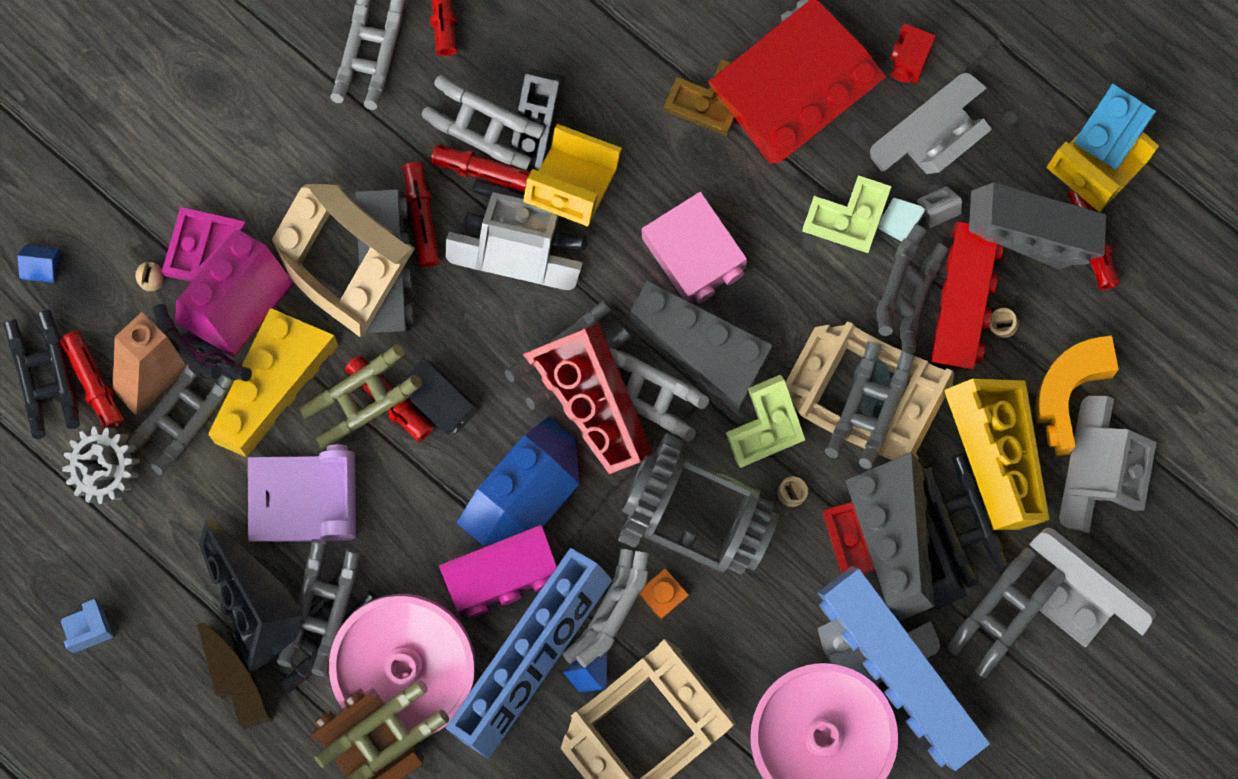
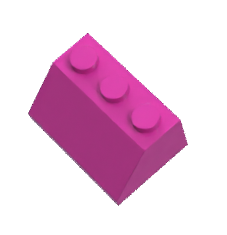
(233, 293)
(499, 572)

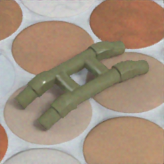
(341, 394)
(388, 714)

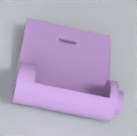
(306, 498)

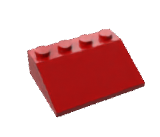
(796, 80)

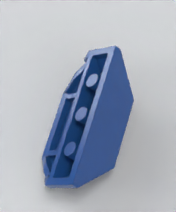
(524, 486)

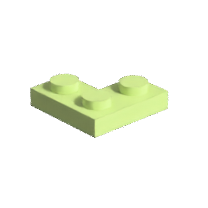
(852, 224)
(773, 430)

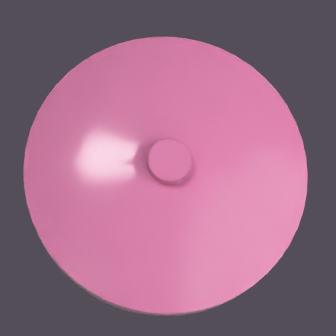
(398, 643)
(824, 726)

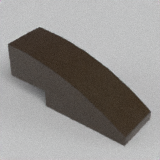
(233, 679)

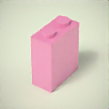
(694, 249)

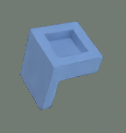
(86, 627)

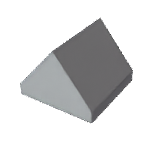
(940, 206)

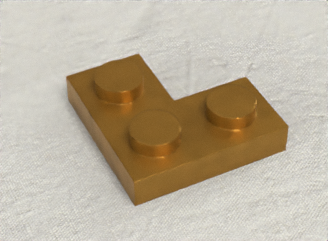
(699, 105)

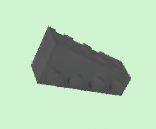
(390, 210)
(1037, 225)
(702, 343)
(893, 522)

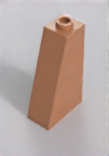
(143, 364)

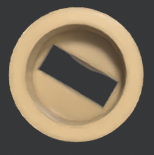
(156, 277)
(1003, 316)
(797, 489)

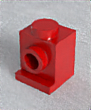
(911, 53)

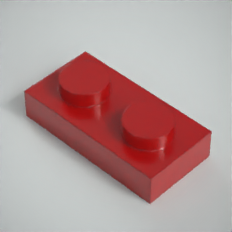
(847, 538)

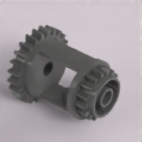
(650, 494)

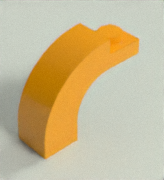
(1080, 364)

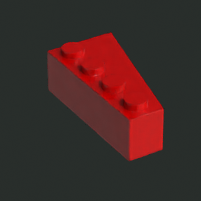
(965, 299)
(593, 395)

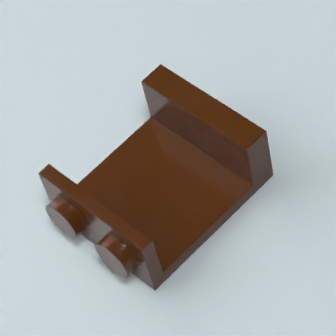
(357, 708)

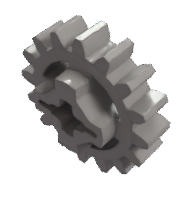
(92, 477)

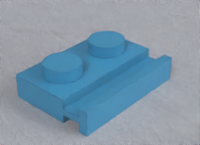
(1114, 127)

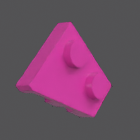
(195, 242)

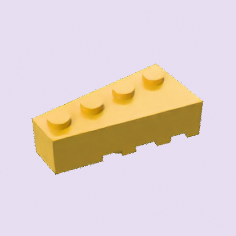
(281, 363)
(1001, 449)

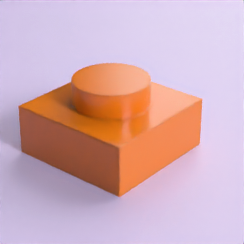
(663, 594)

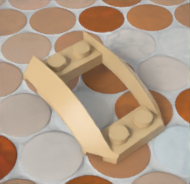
(375, 274)
(916, 407)
(680, 687)

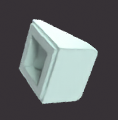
(900, 218)

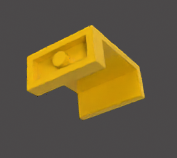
(573, 175)
(1095, 179)

